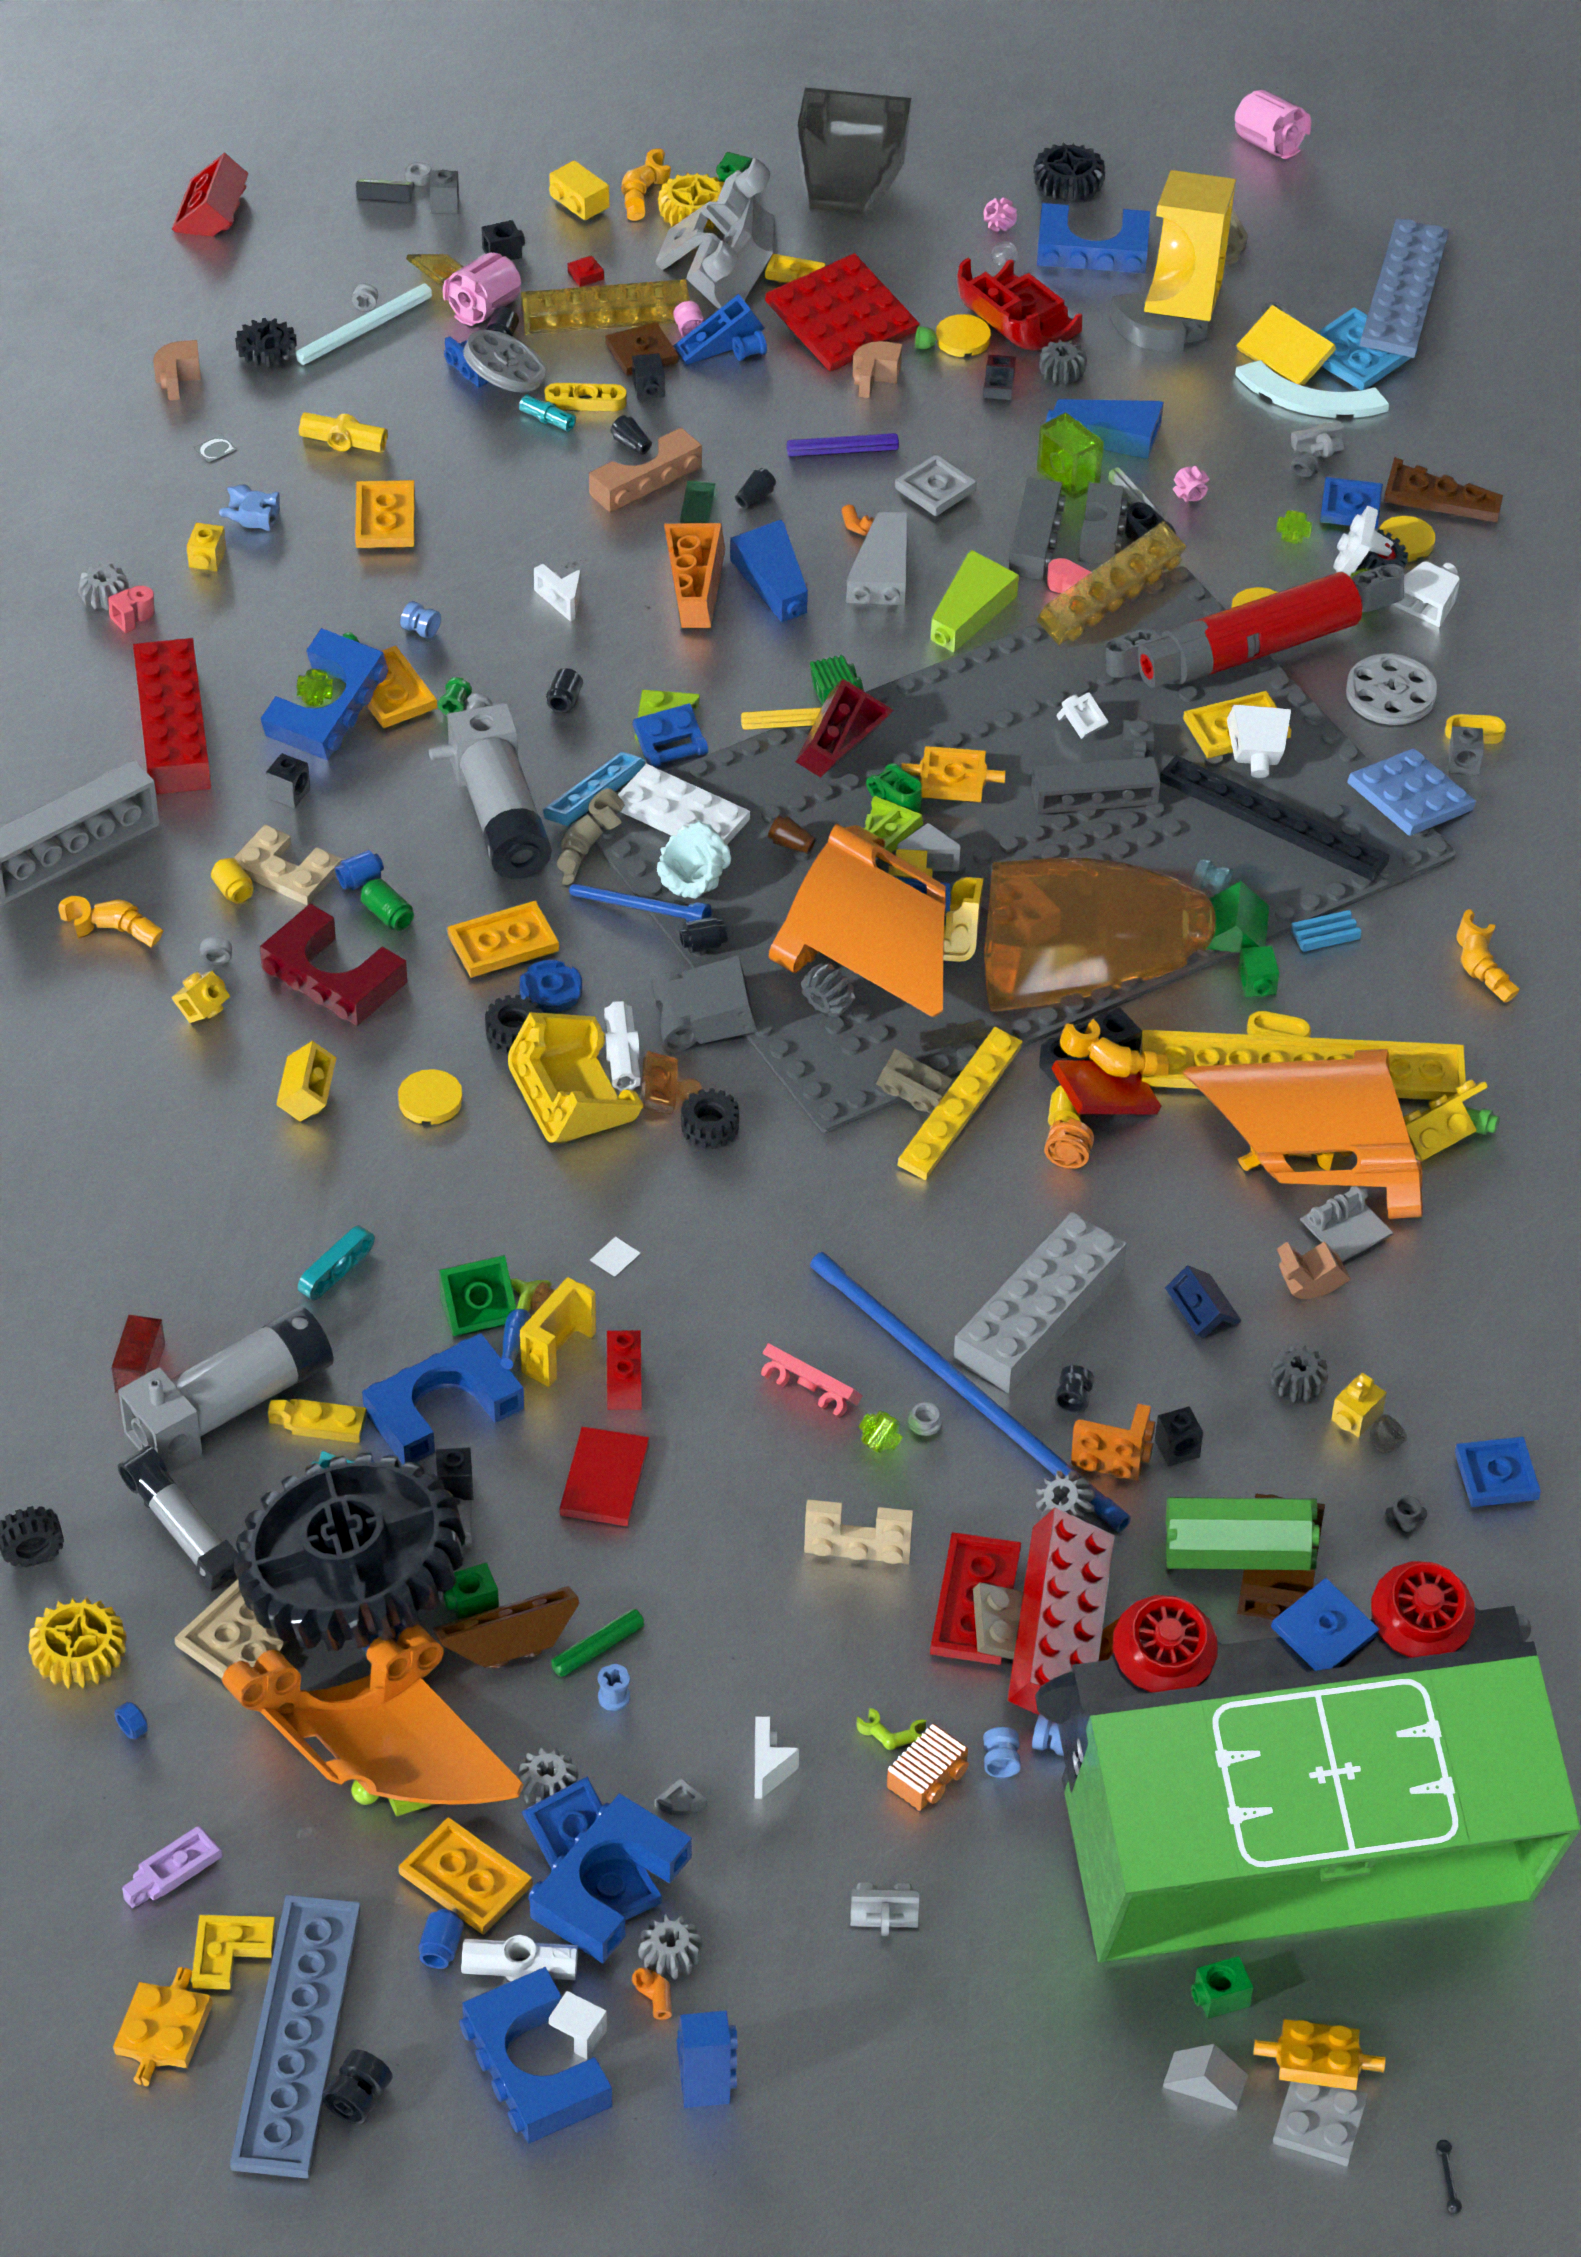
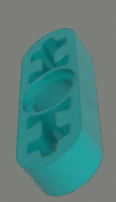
(336, 1262)

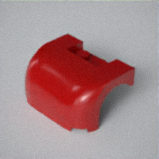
(1017, 306)

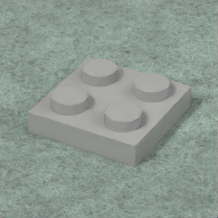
(935, 485)
(1320, 2121)

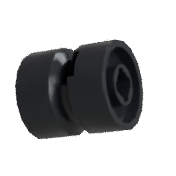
(355, 2089)

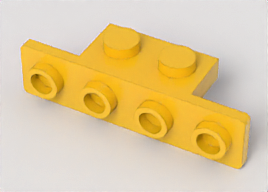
(1443, 1122)

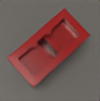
(624, 1370)

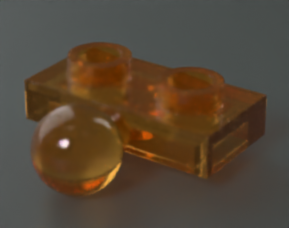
(661, 1083)

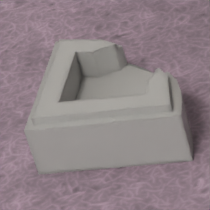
(681, 1799)

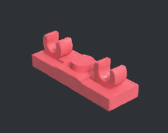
(809, 1378)

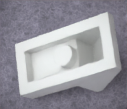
(560, 593)
(771, 1762)

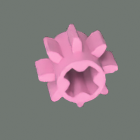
(1000, 214)
(1191, 484)

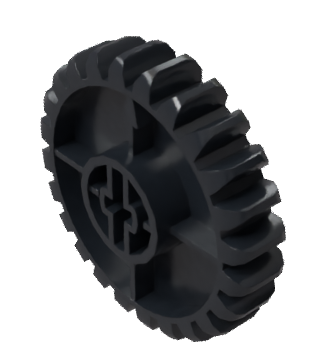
(403, 1553)

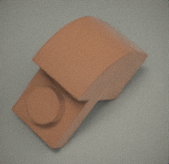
(876, 362)
(176, 363)
(1313, 1273)

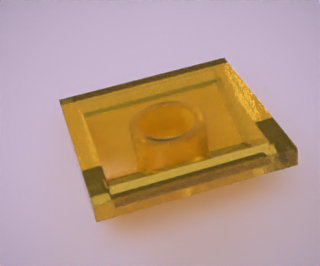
(436, 266)

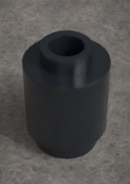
(503, 321)
(564, 690)
(703, 934)

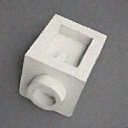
(1083, 714)

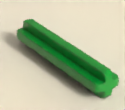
(597, 1642)

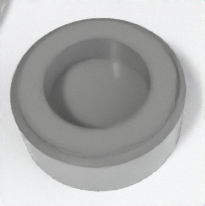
(418, 173)
(215, 951)

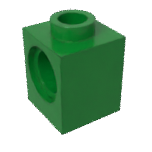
(1258, 971)
(482, 1587)
(1226, 1974)

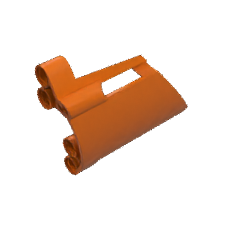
(868, 920)
(1322, 1110)
(382, 1727)

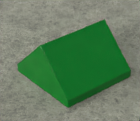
(1239, 919)
(476, 1294)

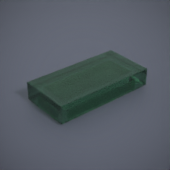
(698, 502)

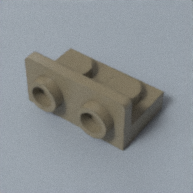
(913, 1081)

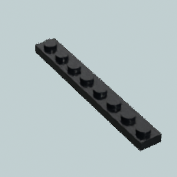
(1274, 818)

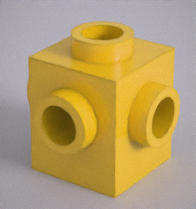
(201, 996)

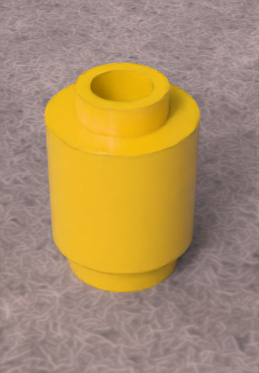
(232, 880)
(1061, 1107)

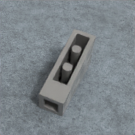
(881, 563)

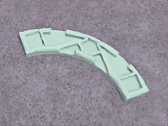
(1307, 400)

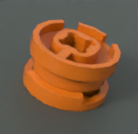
(1069, 1144)

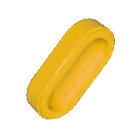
(1493, 726)
(1277, 1025)

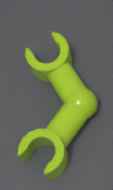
(887, 1738)

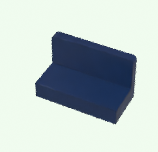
(1201, 1301)

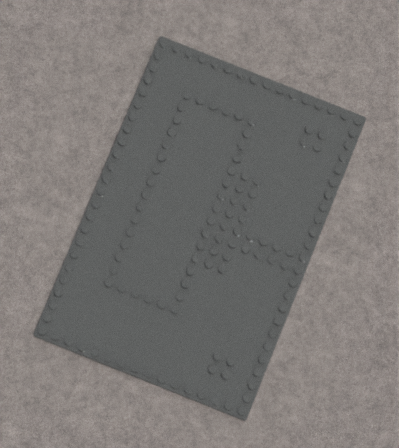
(1007, 704)

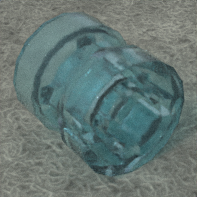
(1211, 877)

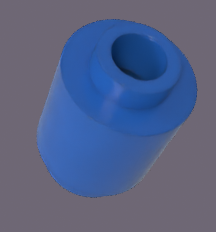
(359, 870)
(440, 1938)

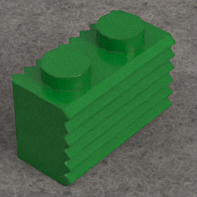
(829, 673)

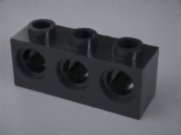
(1113, 1025)

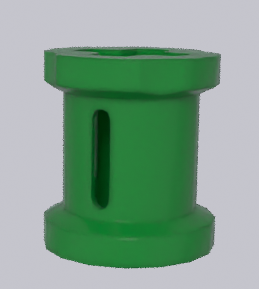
(456, 693)

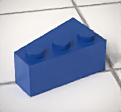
(707, 2058)

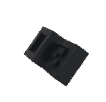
(999, 377)

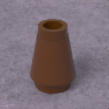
(791, 835)

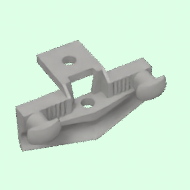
(735, 263)

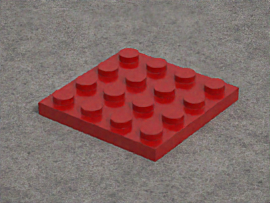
(841, 311)

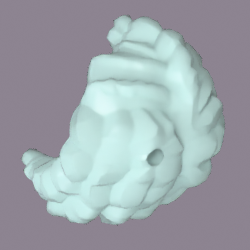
(693, 860)

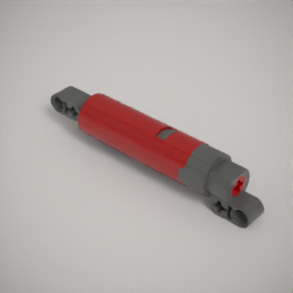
(1253, 628)

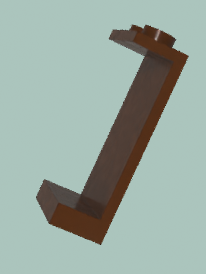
(1273, 1591)

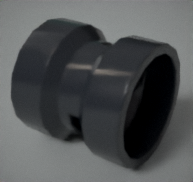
(1074, 1389)

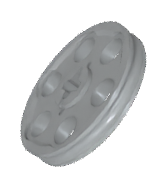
(507, 357)
(1402, 687)

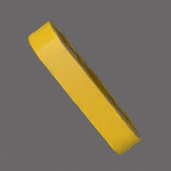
(613, 396)

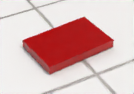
(1100, 1093)
(604, 1476)

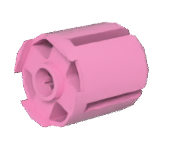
(1272, 123)
(482, 288)

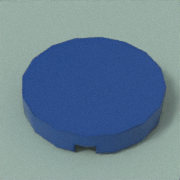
(551, 985)

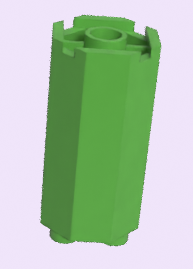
(1241, 1533)

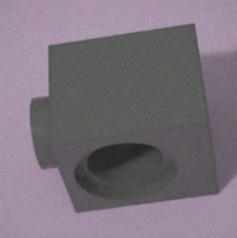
(444, 192)
(1465, 750)

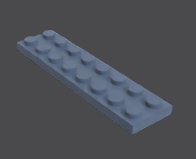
(1404, 287)
(295, 2037)

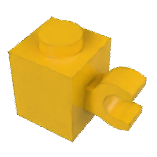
(1359, 1405)

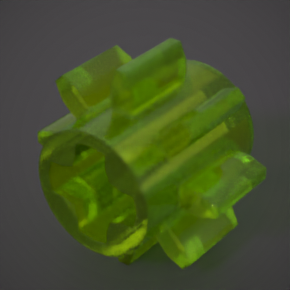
(1294, 527)
(314, 687)
(880, 1431)

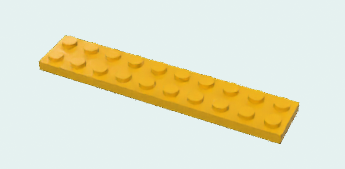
(1415, 1067)

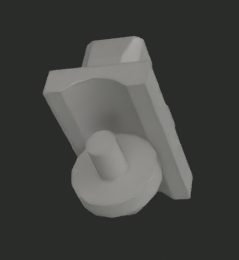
(1320, 440)
(884, 1907)

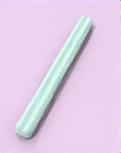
(363, 324)

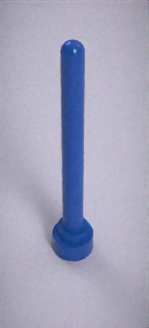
(690, 913)

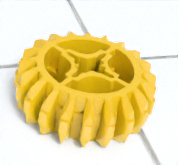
(686, 195)
(74, 1634)

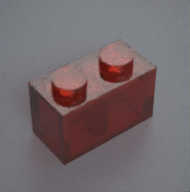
(138, 1350)

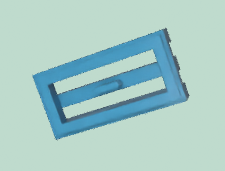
(1324, 927)

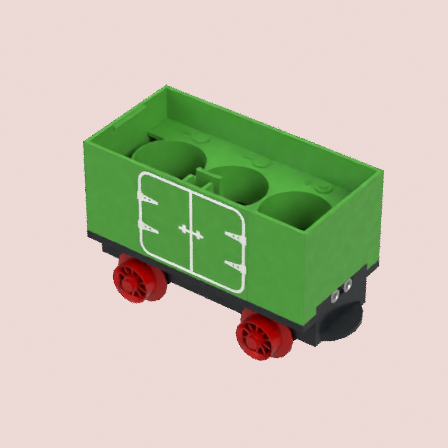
(1280, 1800)

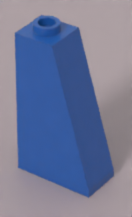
(1122, 424)
(771, 568)

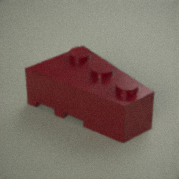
(841, 725)

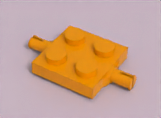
(953, 773)
(162, 2025)
(1319, 2054)

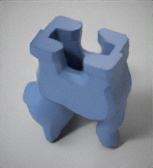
(253, 506)

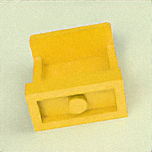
(564, 1312)

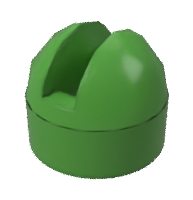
(925, 338)

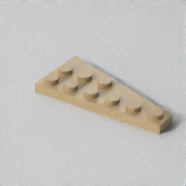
(226, 1634)

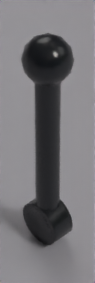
(1444, 2149)

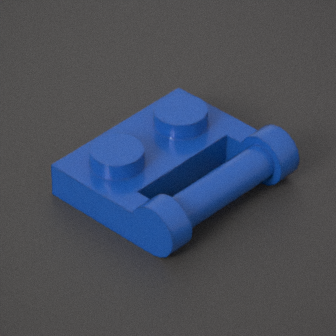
(668, 727)

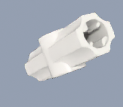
(622, 1046)
(498, 1957)

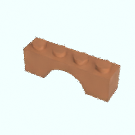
(620, 484)

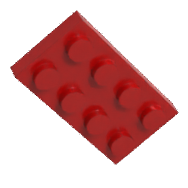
(968, 1563)

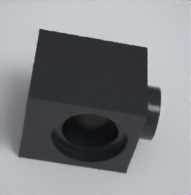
(503, 239)
(648, 376)
(288, 780)
(1178, 1436)
(455, 1471)

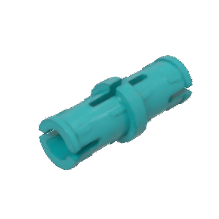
(547, 413)

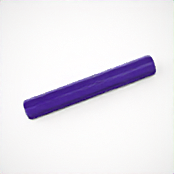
(842, 445)

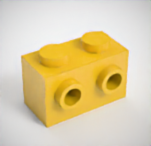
(579, 190)
(306, 1081)

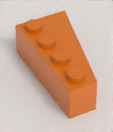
(696, 567)

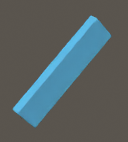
(576, 800)

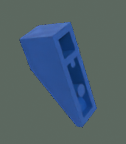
(716, 332)

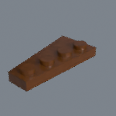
(1425, 491)

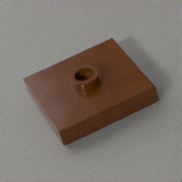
(640, 341)

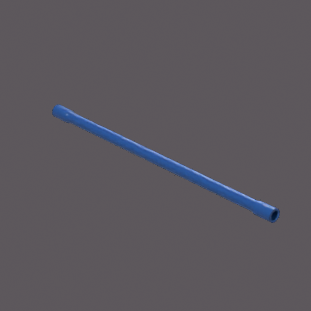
(836, 1276)

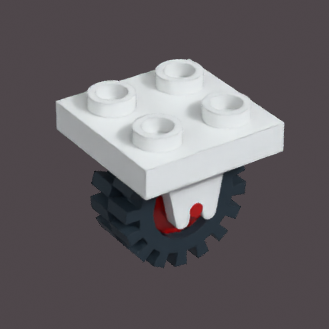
(1367, 548)

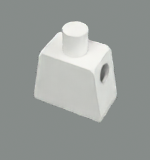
(1430, 592)
(1258, 736)

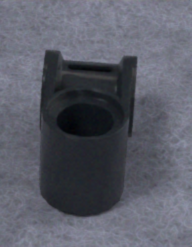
(1142, 519)

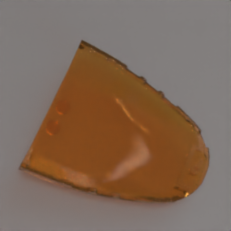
(1084, 927)

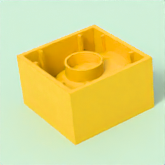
(1191, 245)

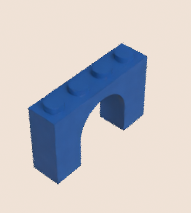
(1064, 249)
(323, 728)
(466, 1366)
(619, 1832)
(535, 2102)

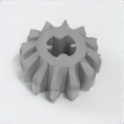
(101, 583)
(1070, 1487)
(546, 1774)
(670, 1947)

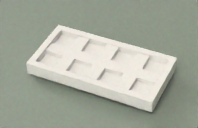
(672, 802)

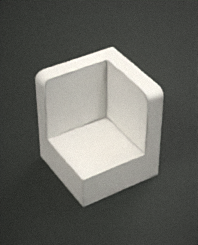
(580, 2020)

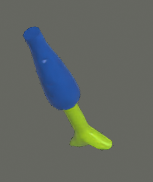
(517, 1319)

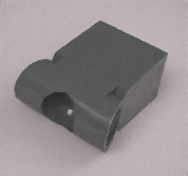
(703, 1004)

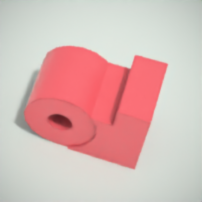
(1064, 574)
(131, 606)

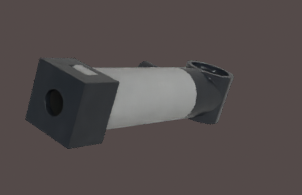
(148, 1476)

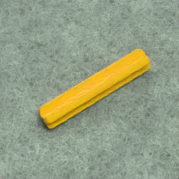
(779, 718)

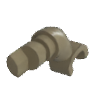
(587, 830)

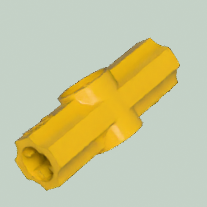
(343, 432)

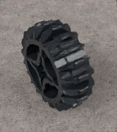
(1069, 172)

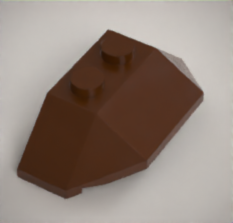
(511, 1629)

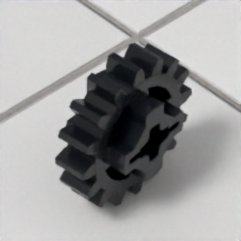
(266, 342)

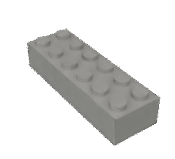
(75, 829)
(1039, 1302)

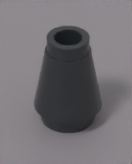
(628, 433)
(756, 487)

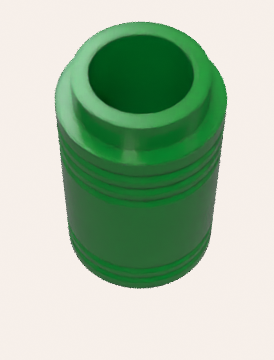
(387, 904)

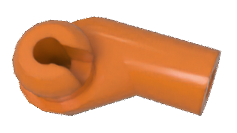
(855, 524)
(656, 1989)

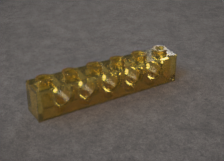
(601, 306)
(1111, 583)

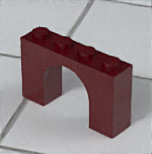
(348, 994)

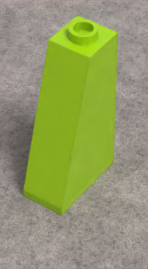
(972, 600)

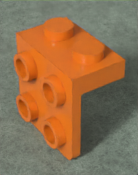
(1113, 1448)

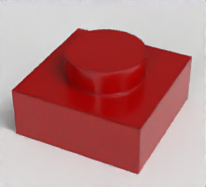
(585, 271)

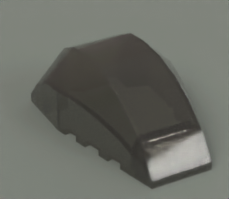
(850, 148)

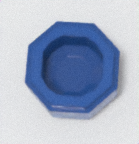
(131, 1720)

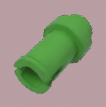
(1483, 1120)

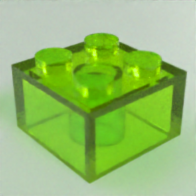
(1069, 454)

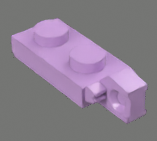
(171, 1867)

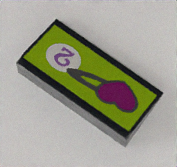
(384, 190)

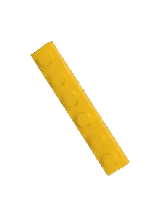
(959, 1103)

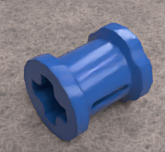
(749, 345)

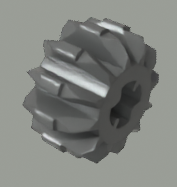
(1062, 362)
(827, 990)
(1299, 1374)

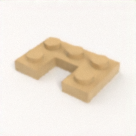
(264, 866)
(885, 1543)

